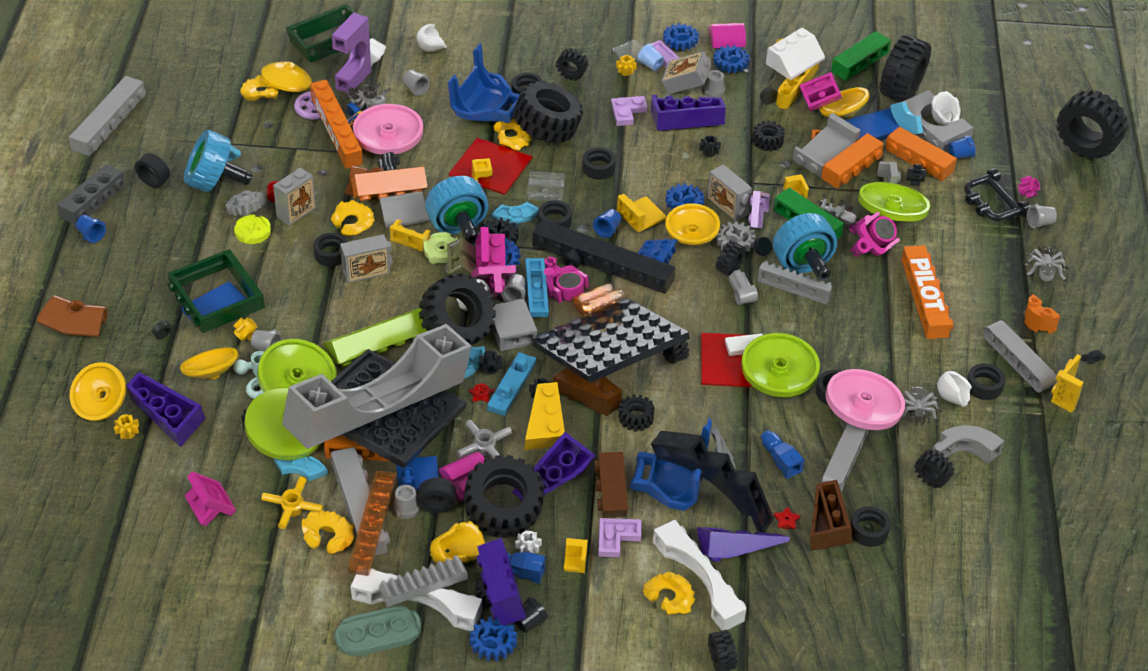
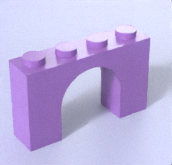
(353, 37)

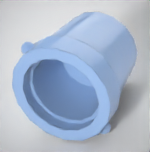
(650, 57)

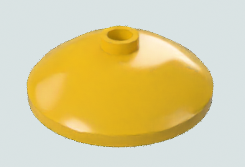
(286, 76)
(851, 102)
(692, 224)
(209, 363)
(88, 391)

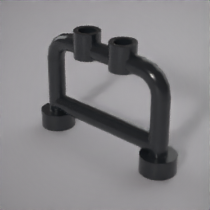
(992, 177)

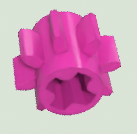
(1029, 187)

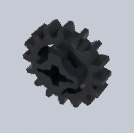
(503, 227)

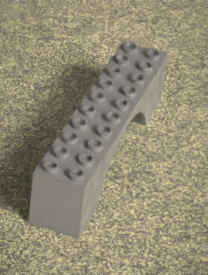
(431, 364)

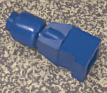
(783, 454)
(527, 566)

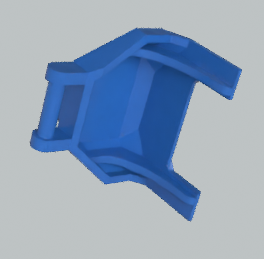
(482, 95)
(669, 482)

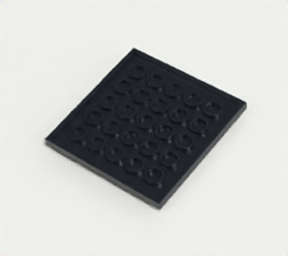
(609, 339)
(406, 431)

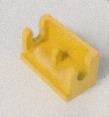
(408, 237)

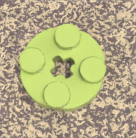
(432, 247)

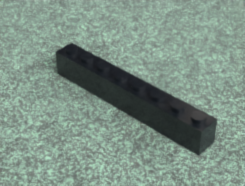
(604, 256)

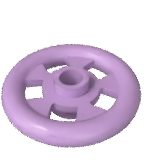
(307, 114)

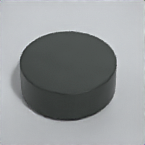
(768, 95)
(162, 329)

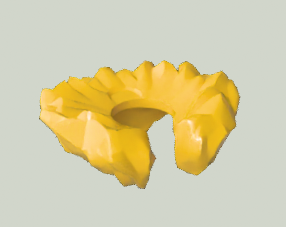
(250, 93)
(517, 142)
(363, 214)
(331, 523)
(675, 582)

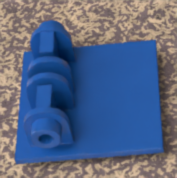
(659, 249)
(417, 471)

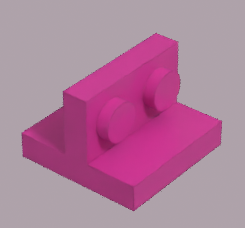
(490, 249)
(494, 277)
(207, 498)

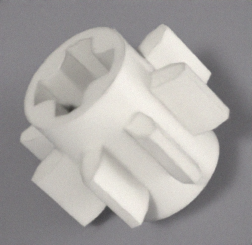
(528, 542)

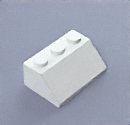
(794, 54)

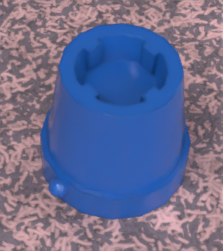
(962, 148)
(606, 224)
(91, 228)

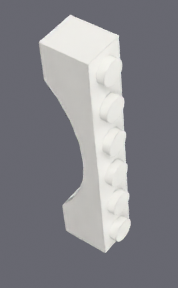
(676, 545)
(458, 608)

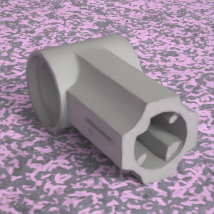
(743, 291)

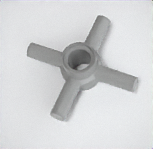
(484, 440)

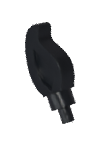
(1093, 357)

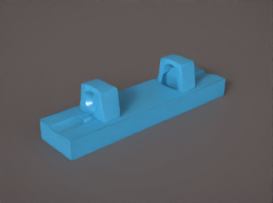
(536, 287)
(511, 384)

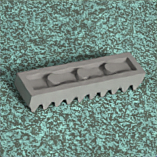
(794, 283)
(423, 581)

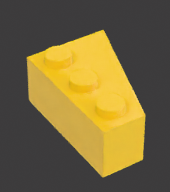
(546, 418)

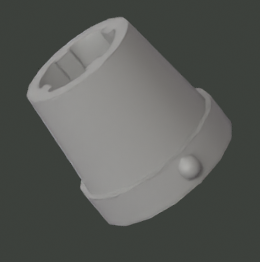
(416, 82)
(714, 84)
(1041, 216)
(514, 288)
(264, 339)
(406, 502)

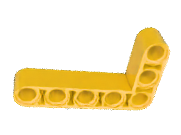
(790, 89)

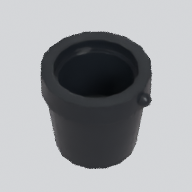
(534, 614)

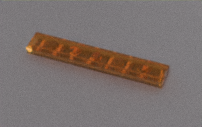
(372, 523)

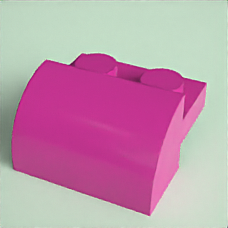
(727, 34)
(820, 91)
(458, 472)

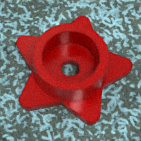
(481, 388)
(786, 524)

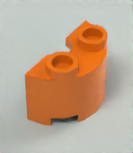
(1039, 317)

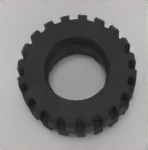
(905, 68)
(1100, 109)
(548, 112)
(470, 294)
(508, 472)

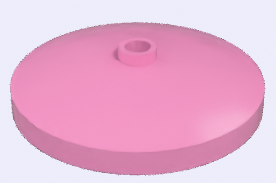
(388, 129)
(865, 399)

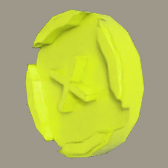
(252, 229)

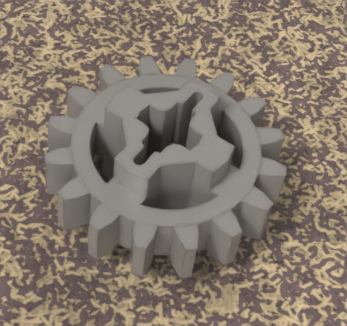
(245, 203)
(736, 233)

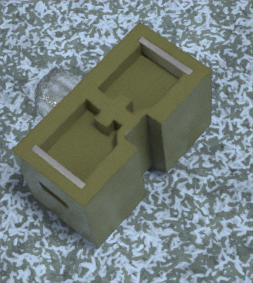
(461, 257)

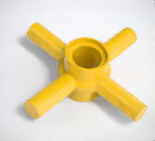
(292, 502)

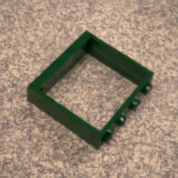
(314, 26)
(205, 268)

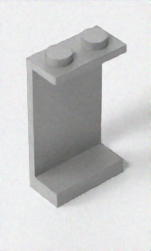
(826, 144)

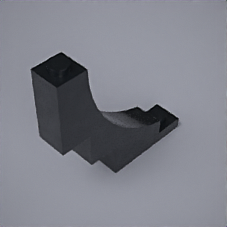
(716, 467)

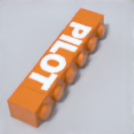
(336, 124)
(926, 292)

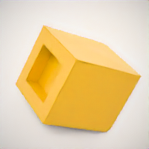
(481, 168)
(798, 184)
(575, 555)

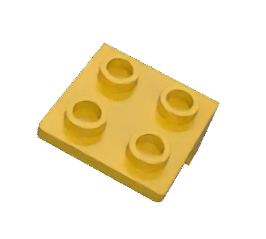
(640, 213)
(1068, 388)

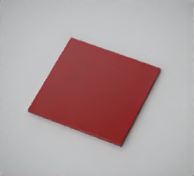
(505, 165)
(717, 365)

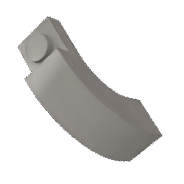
(972, 440)

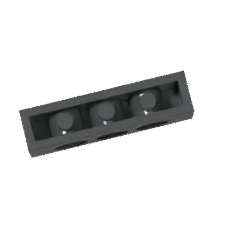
(91, 194)

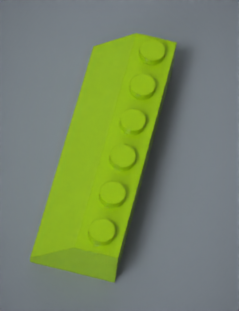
(375, 337)

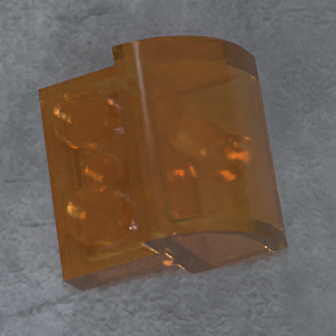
(596, 299)

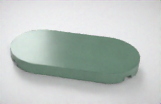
(377, 631)

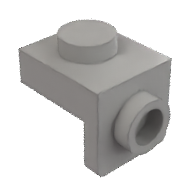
(889, 170)

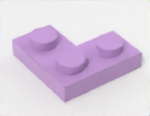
(624, 107)
(760, 204)
(616, 530)

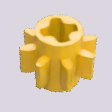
(626, 65)
(245, 328)
(126, 426)

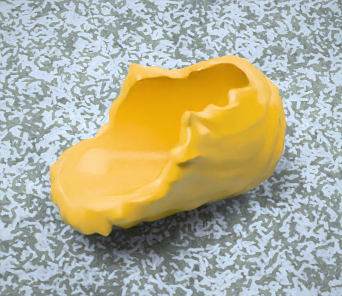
(460, 540)

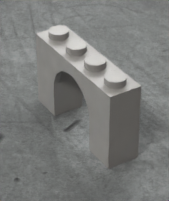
(936, 135)

